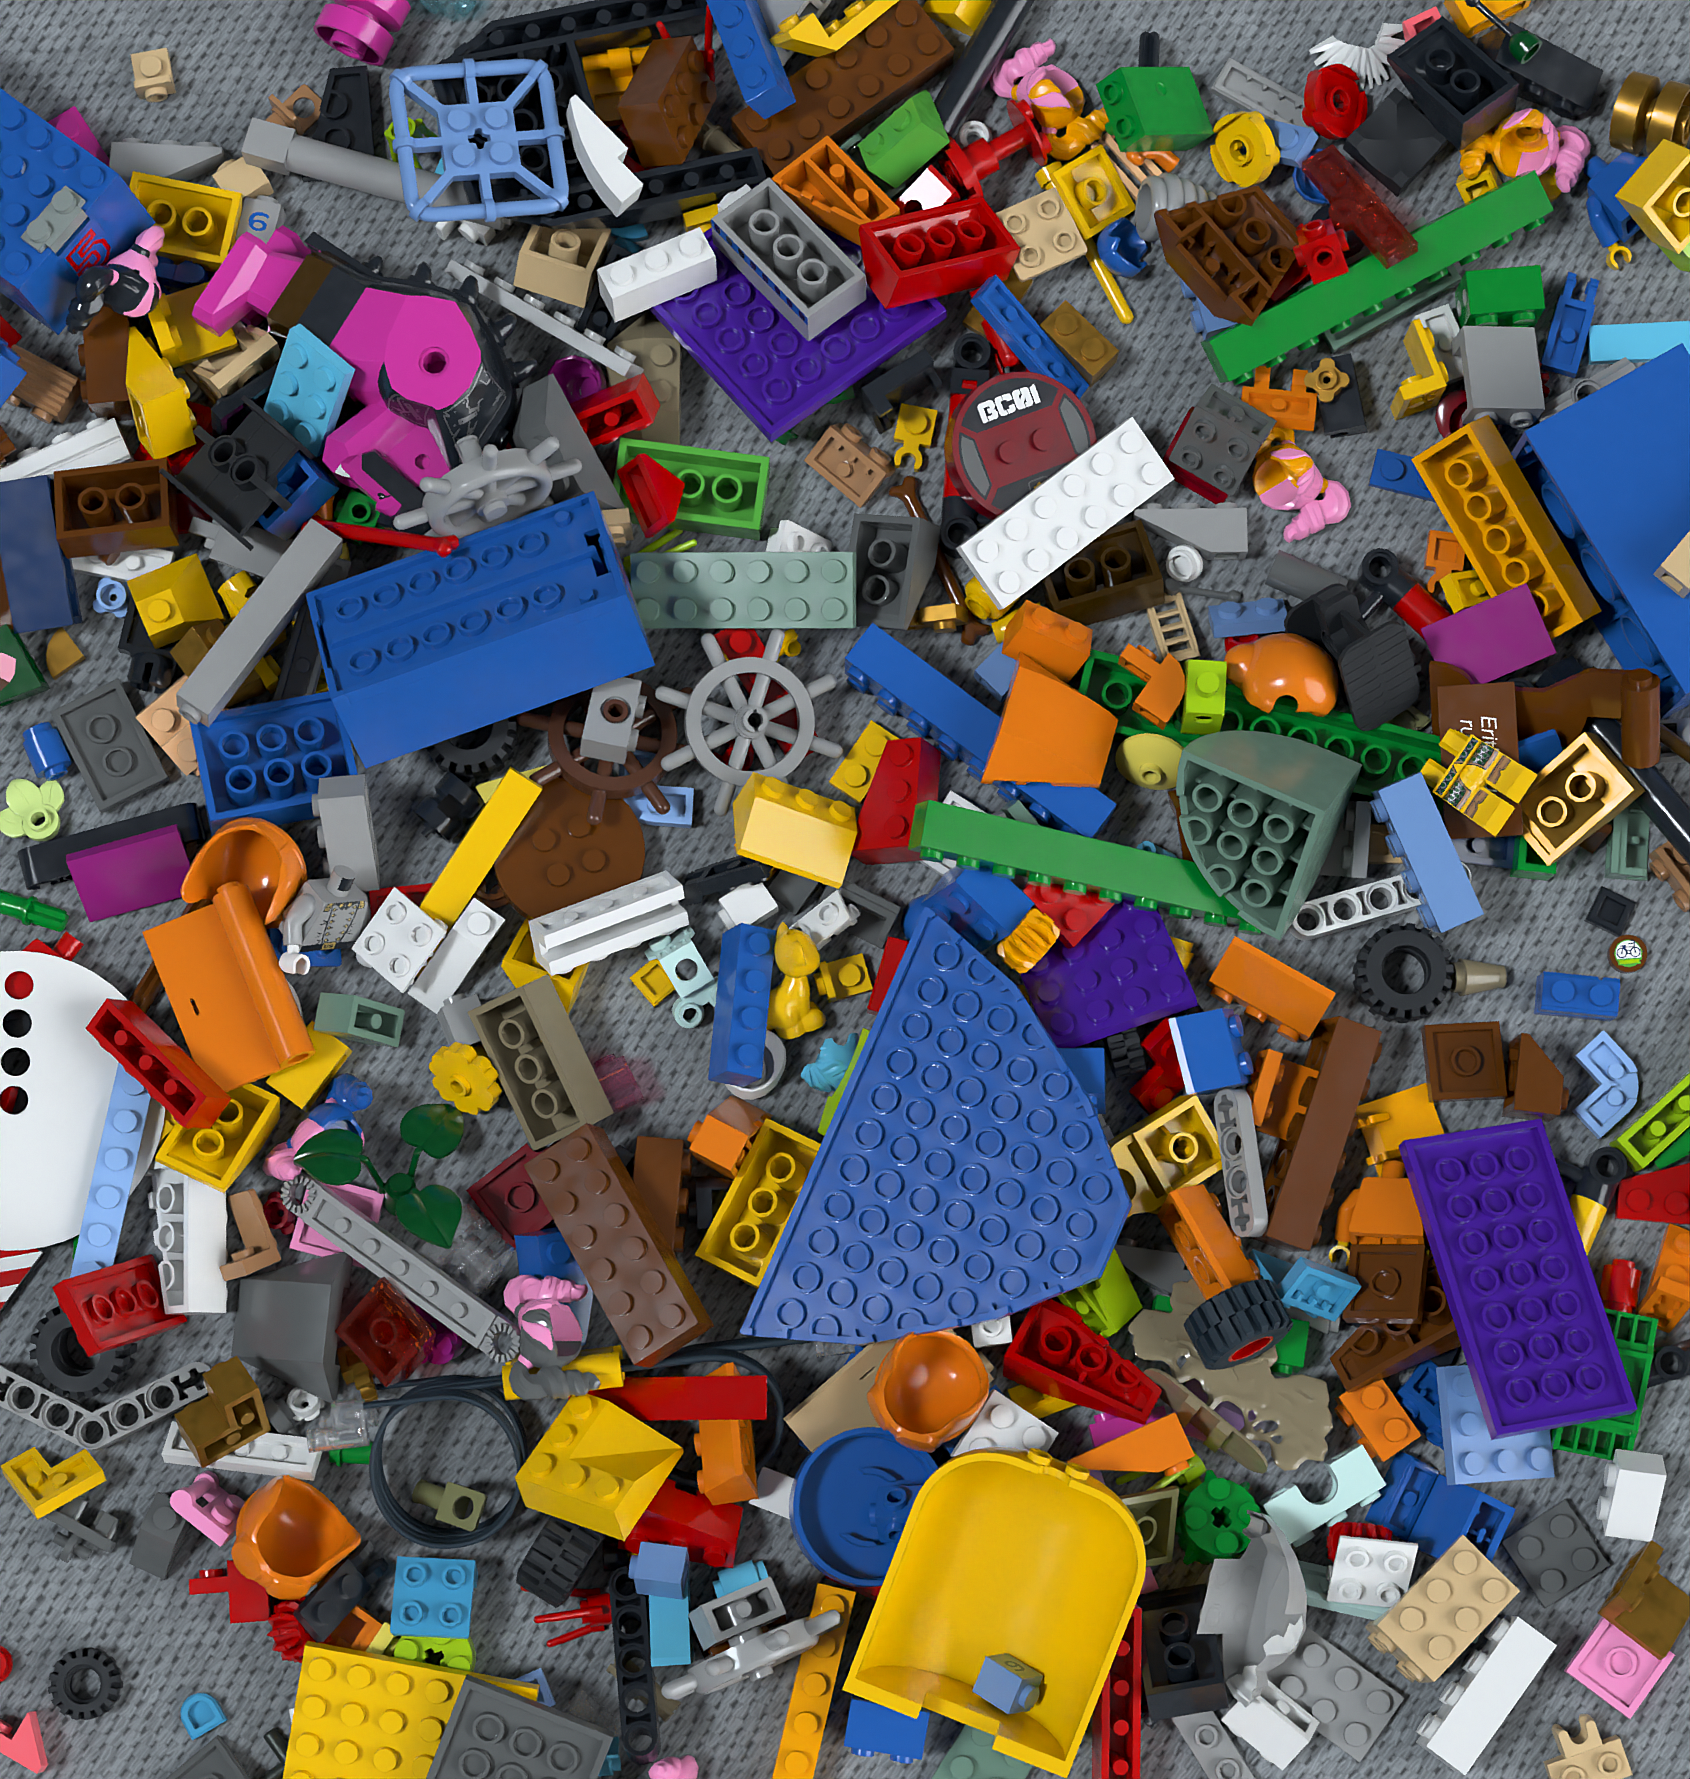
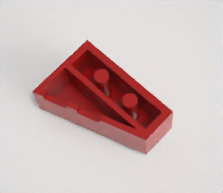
(903, 778)
(689, 1522)

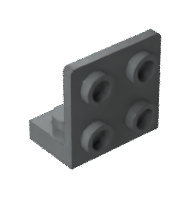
(1221, 439)

